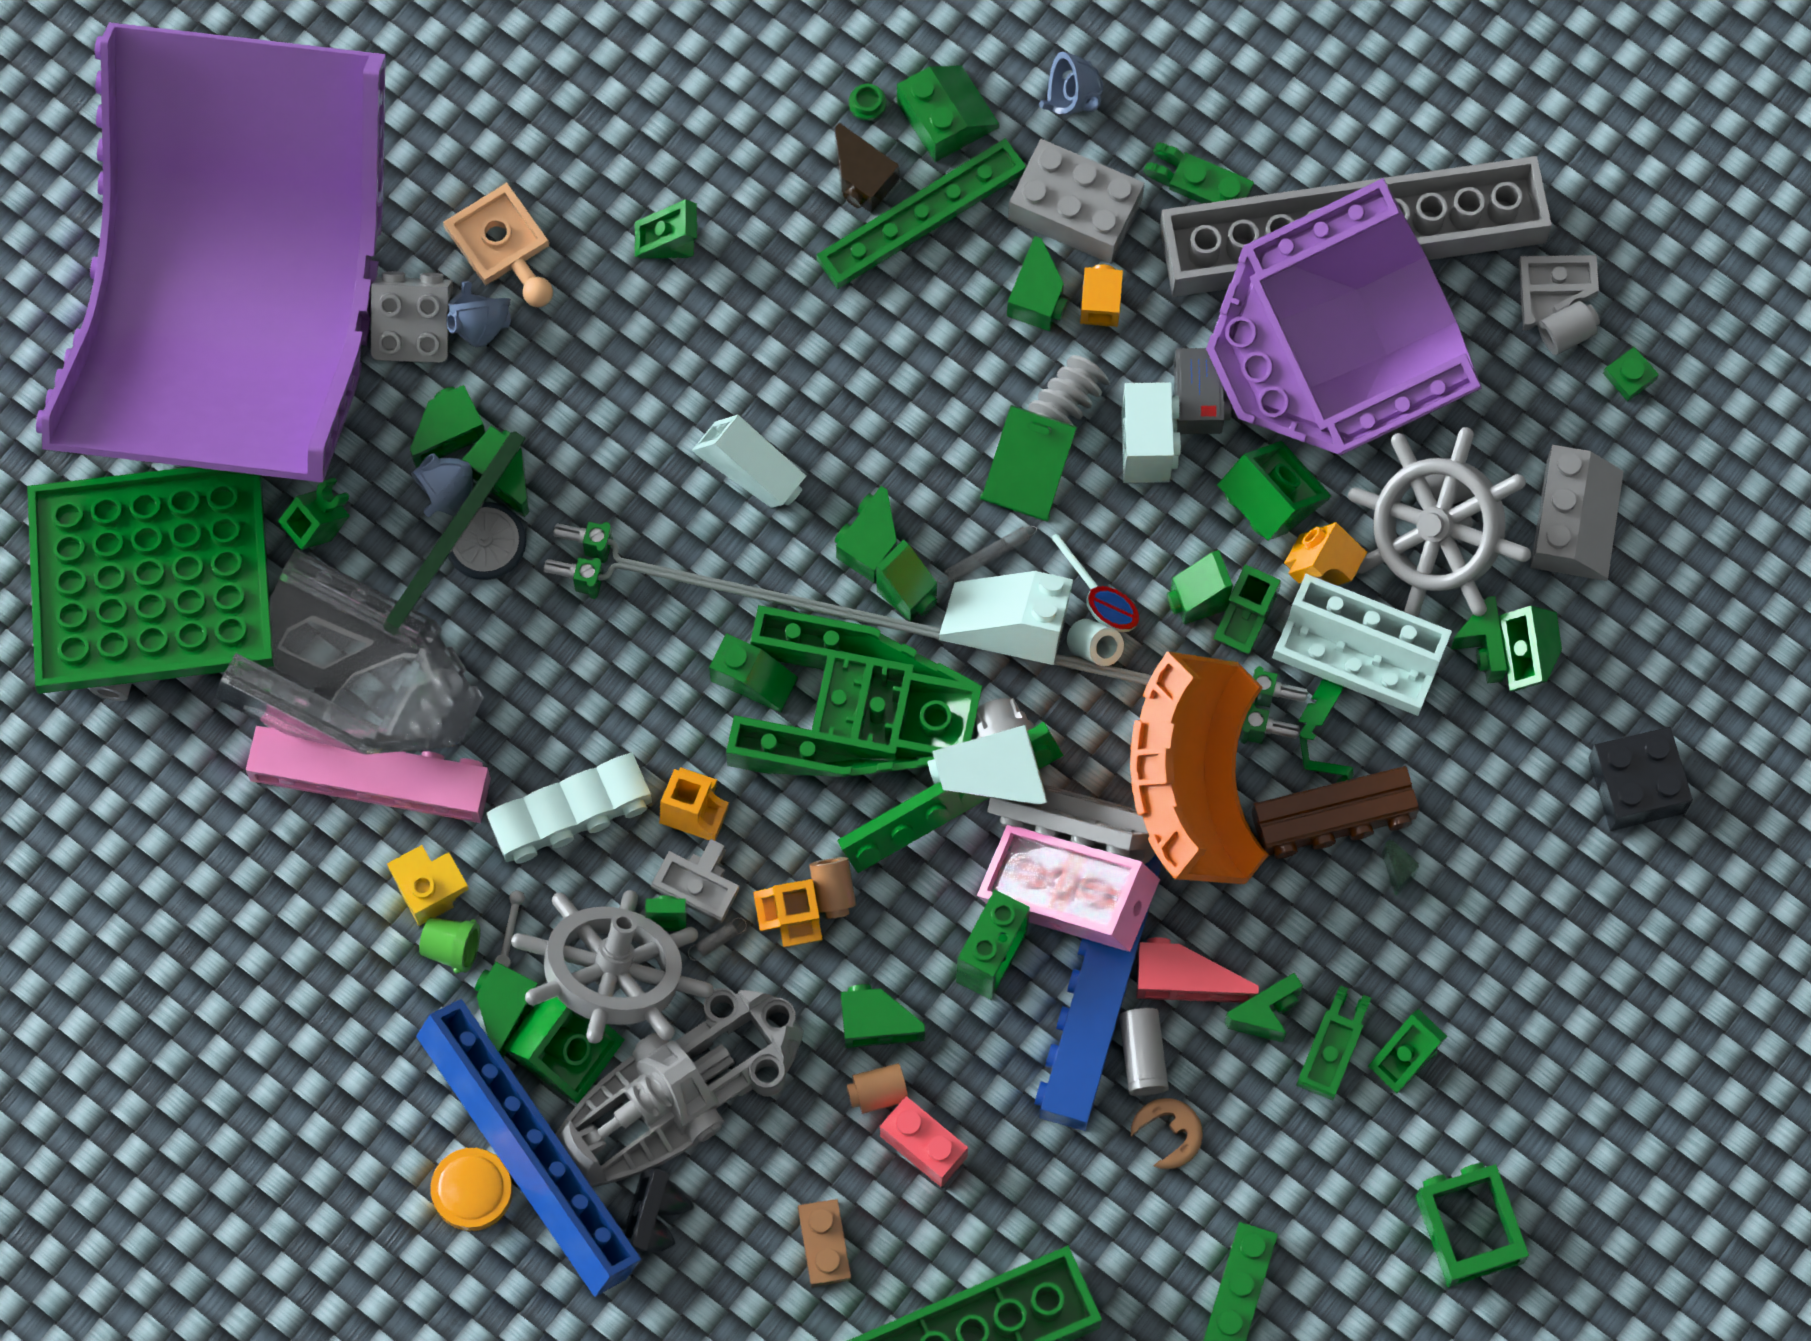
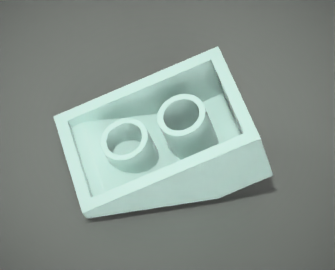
(1009, 614)

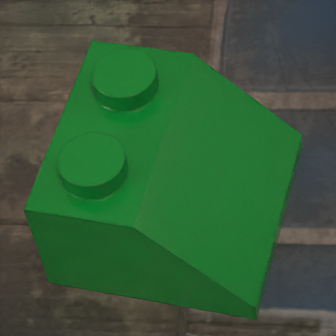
(945, 109)
(1273, 490)
(557, 1051)

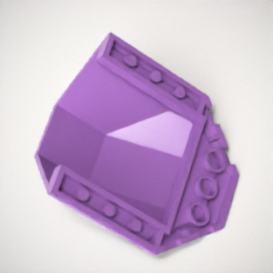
(1339, 327)

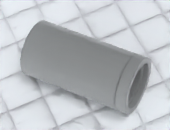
(1143, 1052)

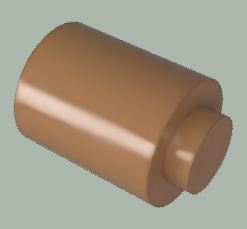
(833, 886)
(877, 1088)

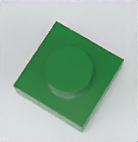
(1630, 374)
(667, 912)

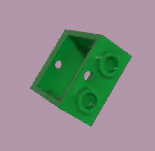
(994, 936)
(1485, 1263)

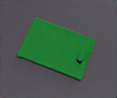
(1028, 463)

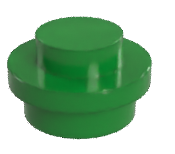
(867, 102)

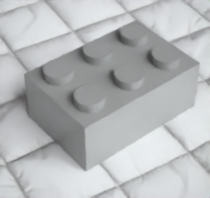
(1076, 201)

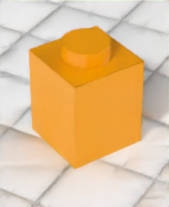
(1101, 296)

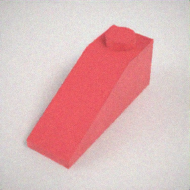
(1179, 973)

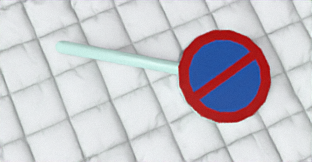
(1104, 603)

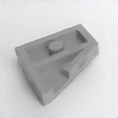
(1554, 284)

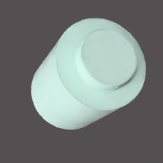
(1095, 642)

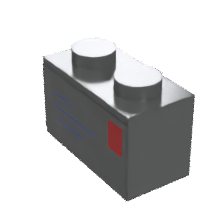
(1199, 392)

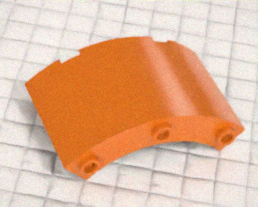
(1188, 768)

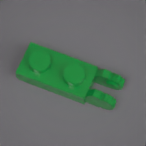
(1196, 177)
(1332, 1047)

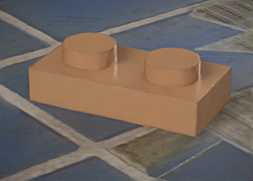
(824, 1243)

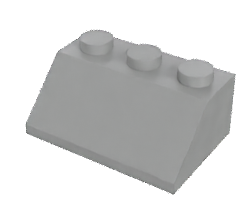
(1577, 514)

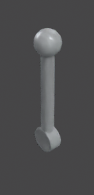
(516, 898)

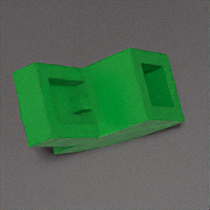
(1247, 609)

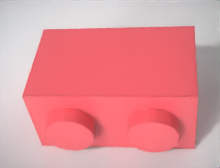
(923, 1141)

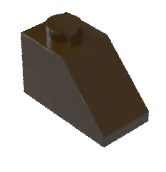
(863, 170)

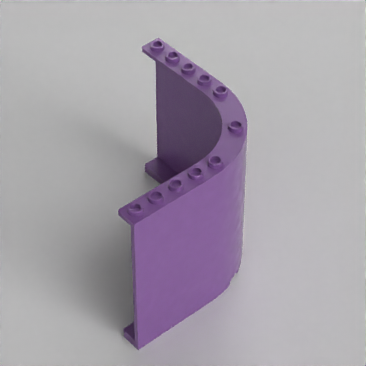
(226, 254)

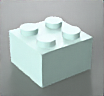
(1149, 432)

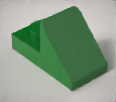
(667, 232)
(1485, 633)
(1257, 1013)
(1408, 1051)

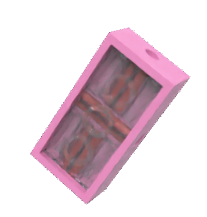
(1072, 886)

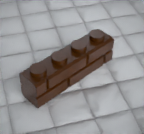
(1335, 811)

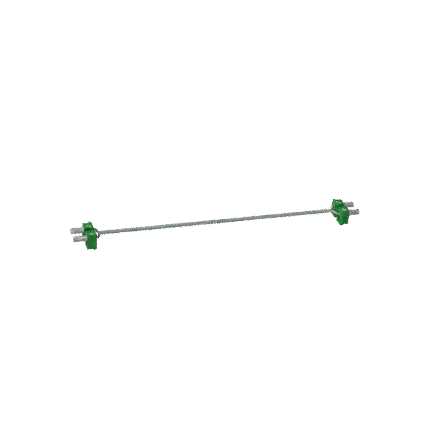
(598, 541)

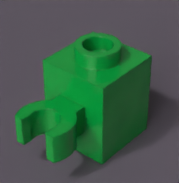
(315, 516)

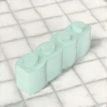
(570, 807)

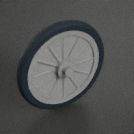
(490, 543)

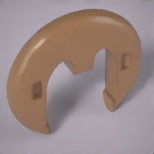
(1185, 1121)

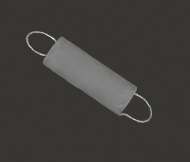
(717, 939)

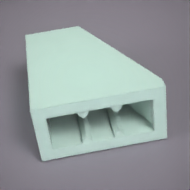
(750, 461)
(991, 766)

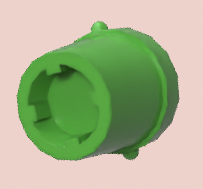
(451, 942)

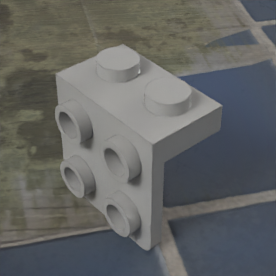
(410, 317)

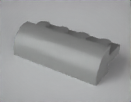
(1080, 821)

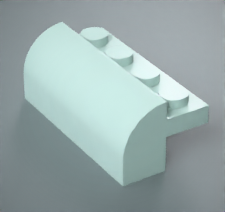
(1362, 644)

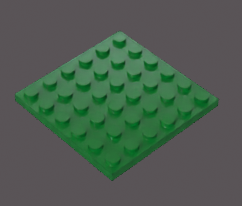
(147, 577)

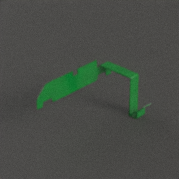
(1315, 715)

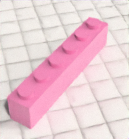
(388, 779)

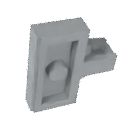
(698, 881)

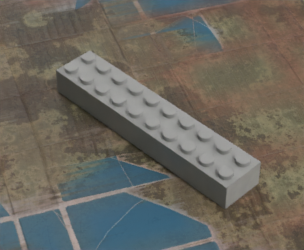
(1447, 210)

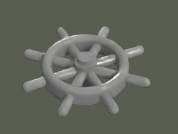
(1440, 523)
(612, 965)

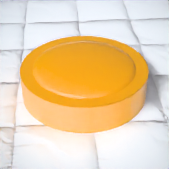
(471, 1189)

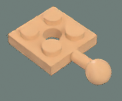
(493, 258)

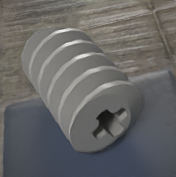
(1070, 390)

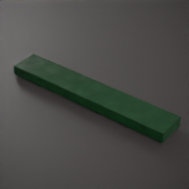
(453, 533)

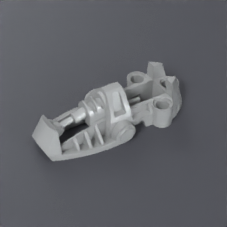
(673, 1091)

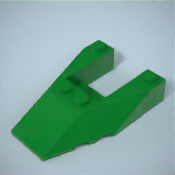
(875, 705)

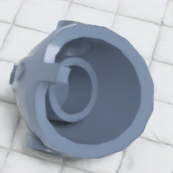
(1078, 91)
(477, 317)
(446, 483)

